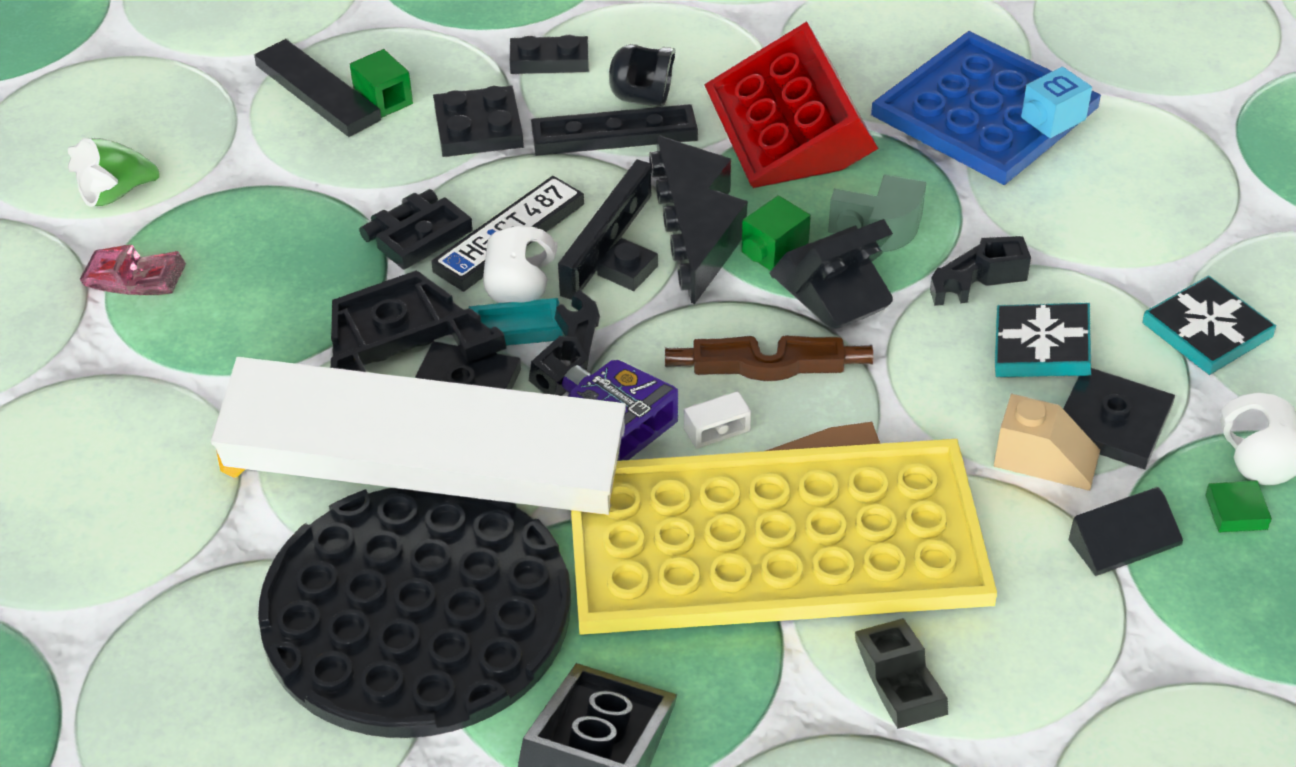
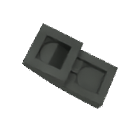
(900, 673)

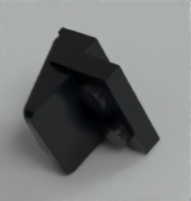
(838, 275)

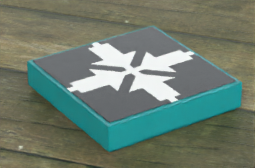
(1209, 324)
(1043, 340)

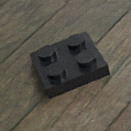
(478, 121)

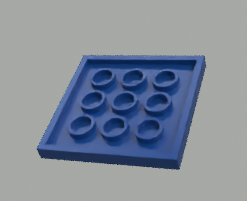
(971, 107)

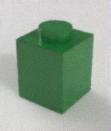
(382, 81)
(774, 231)

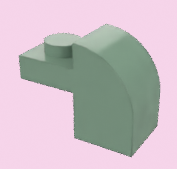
(897, 202)

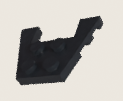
(404, 315)

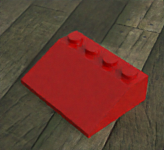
(789, 112)

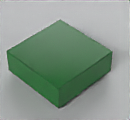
(1238, 506)

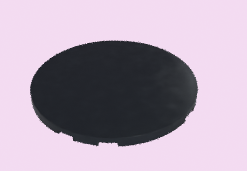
(414, 611)

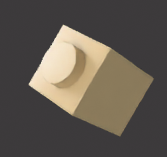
(1045, 444)

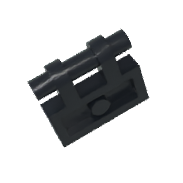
(416, 228)

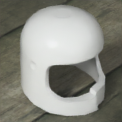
(508, 272)
(1269, 453)

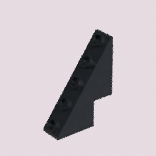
(697, 210)

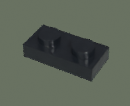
(549, 54)

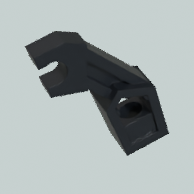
(991, 263)
(579, 328)

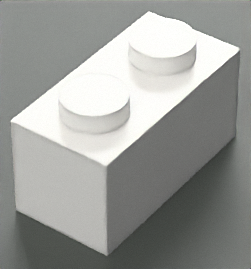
(717, 419)

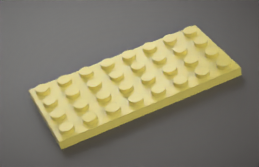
(781, 538)

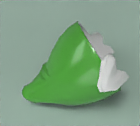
(108, 170)

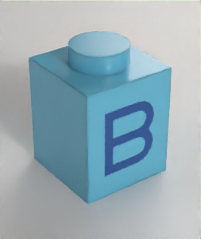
(1056, 102)

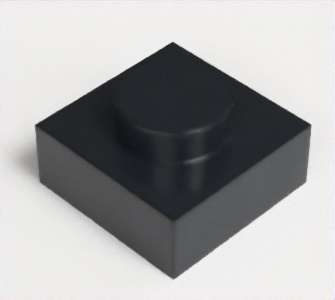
(627, 264)

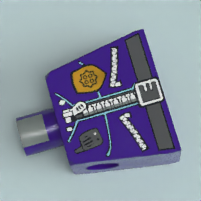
(648, 400)

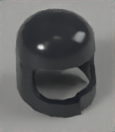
(642, 74)

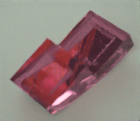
(125, 272)

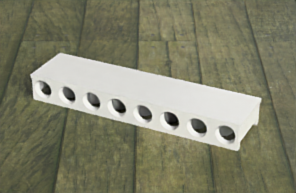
(420, 434)

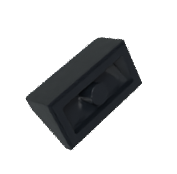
(1125, 531)

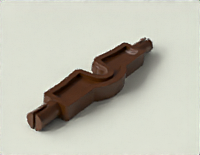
(793, 357)

